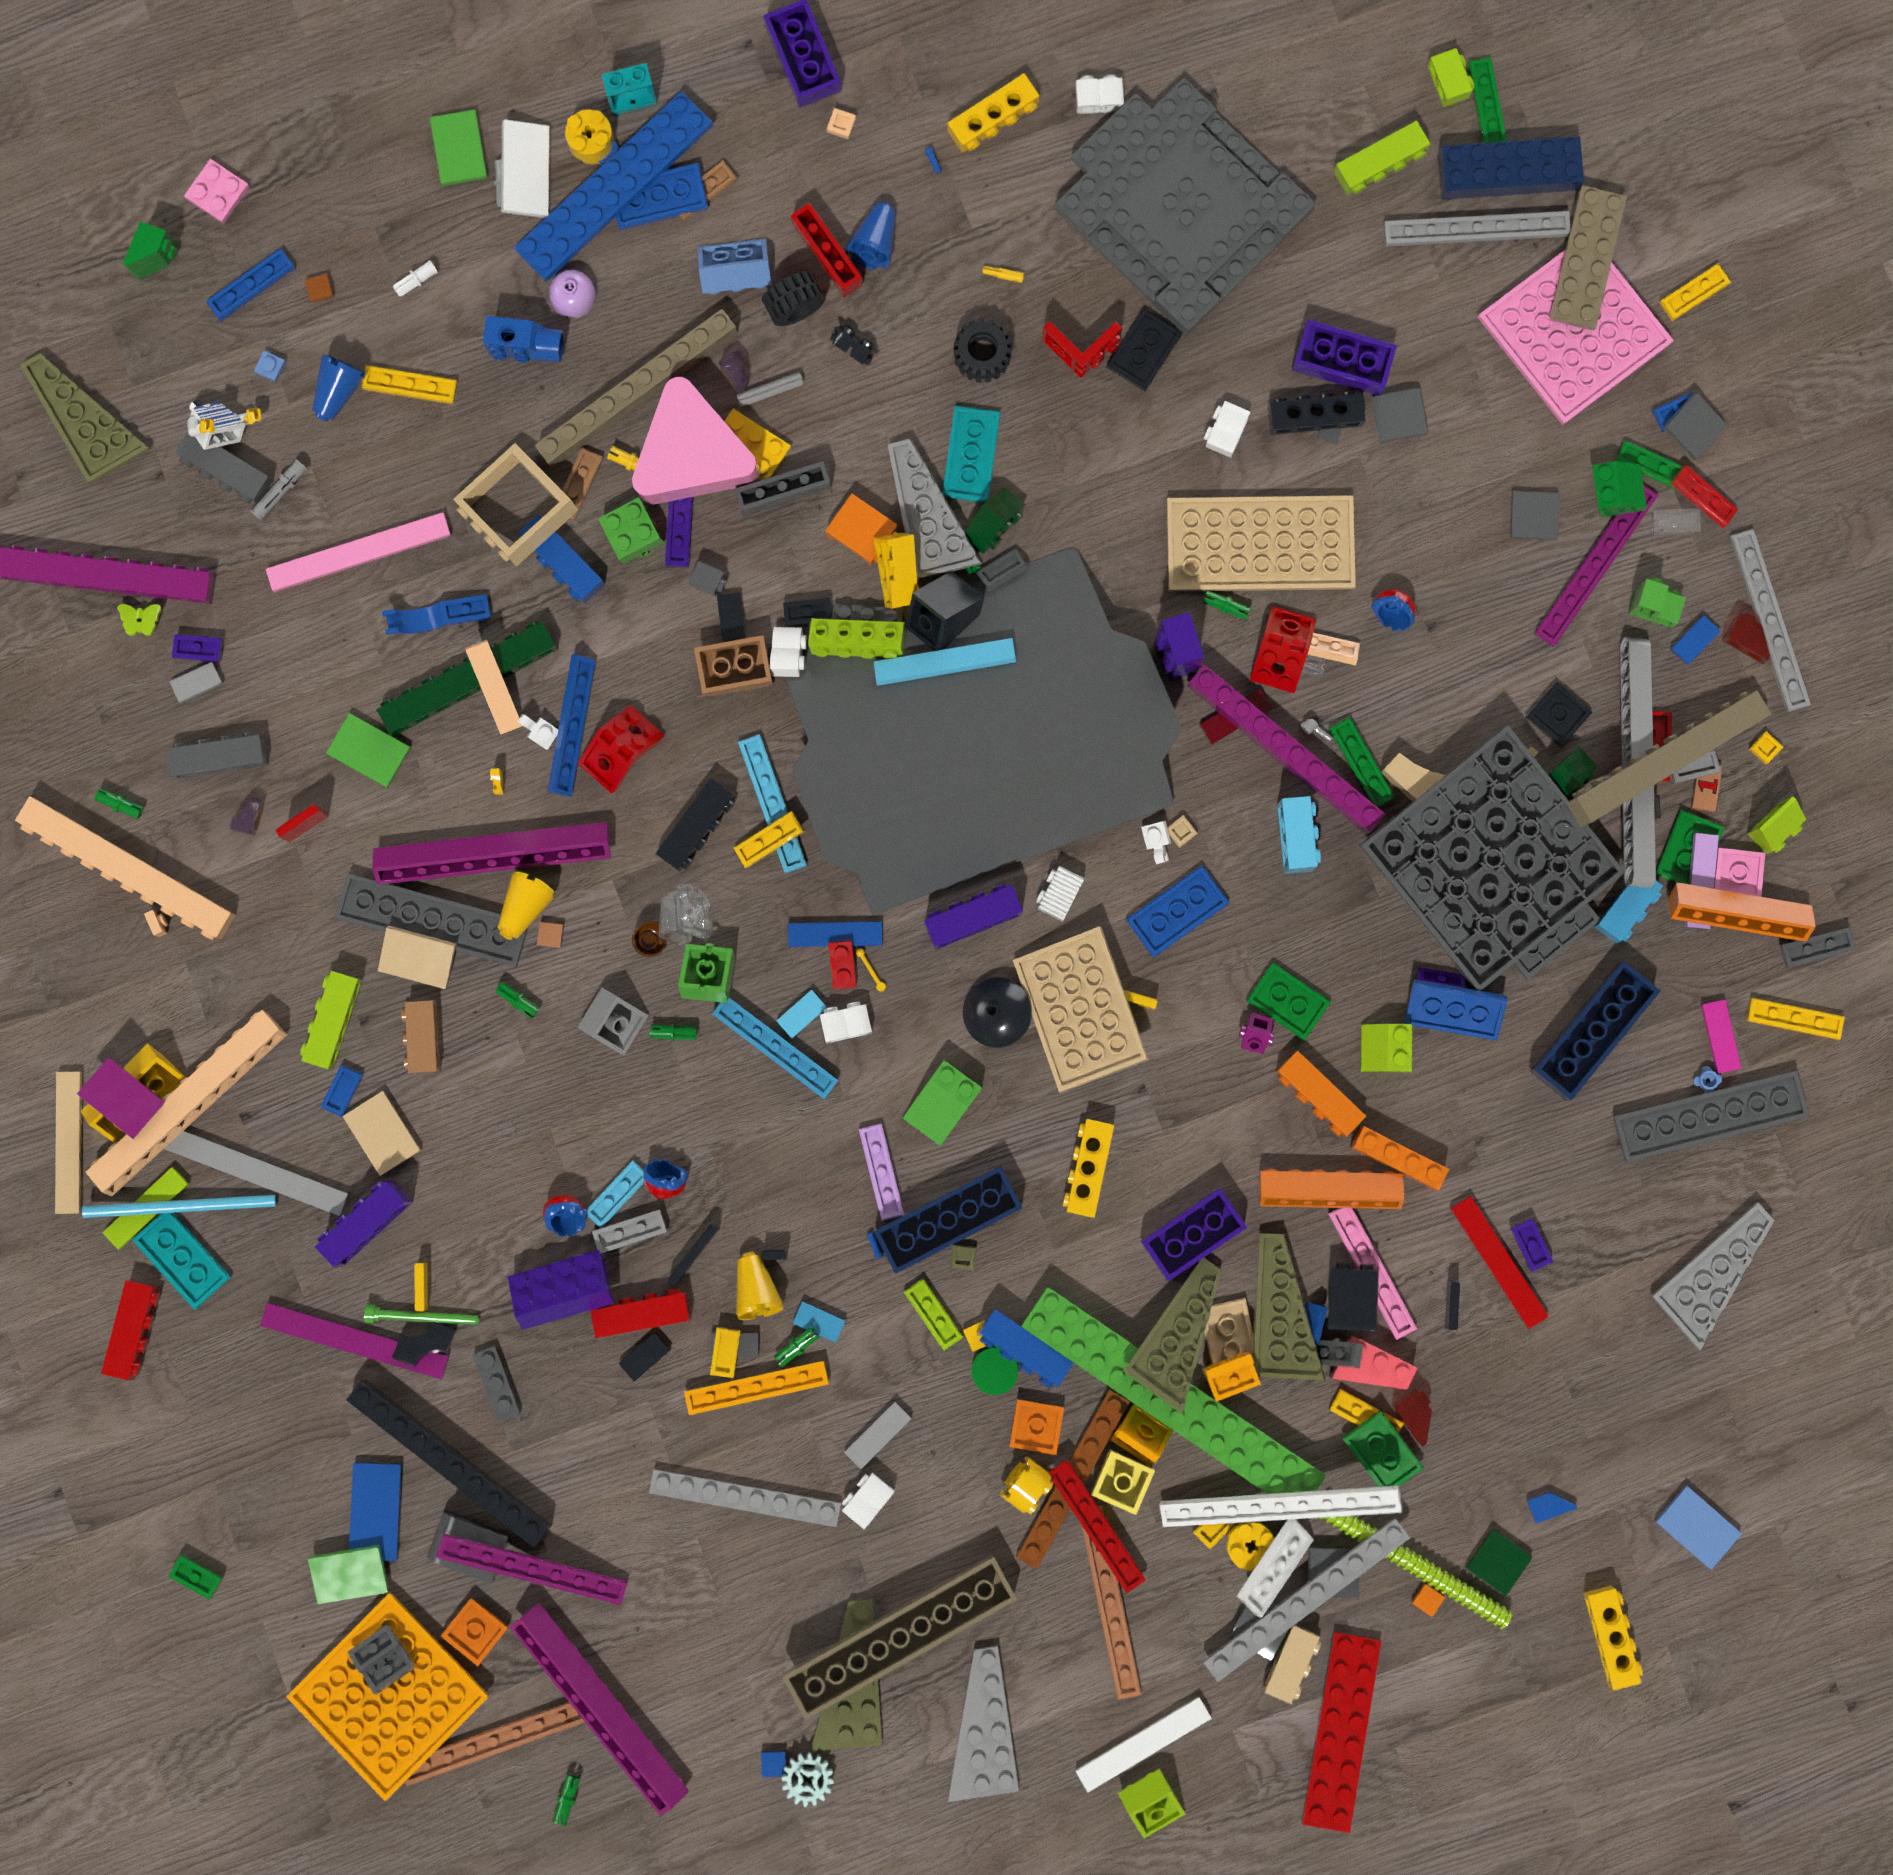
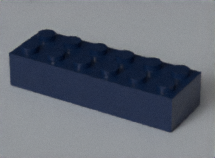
(1510, 168)
(1595, 1031)
(948, 1219)

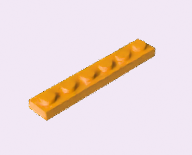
(756, 1387)

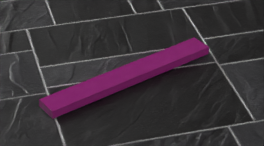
(1590, 573)
(346, 1339)
(531, 1569)

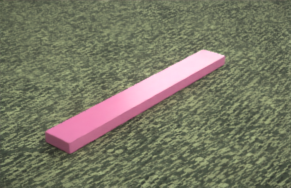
(358, 552)

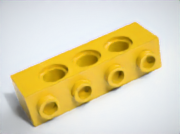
(1018, 89)
(1088, 1205)
(1596, 1603)

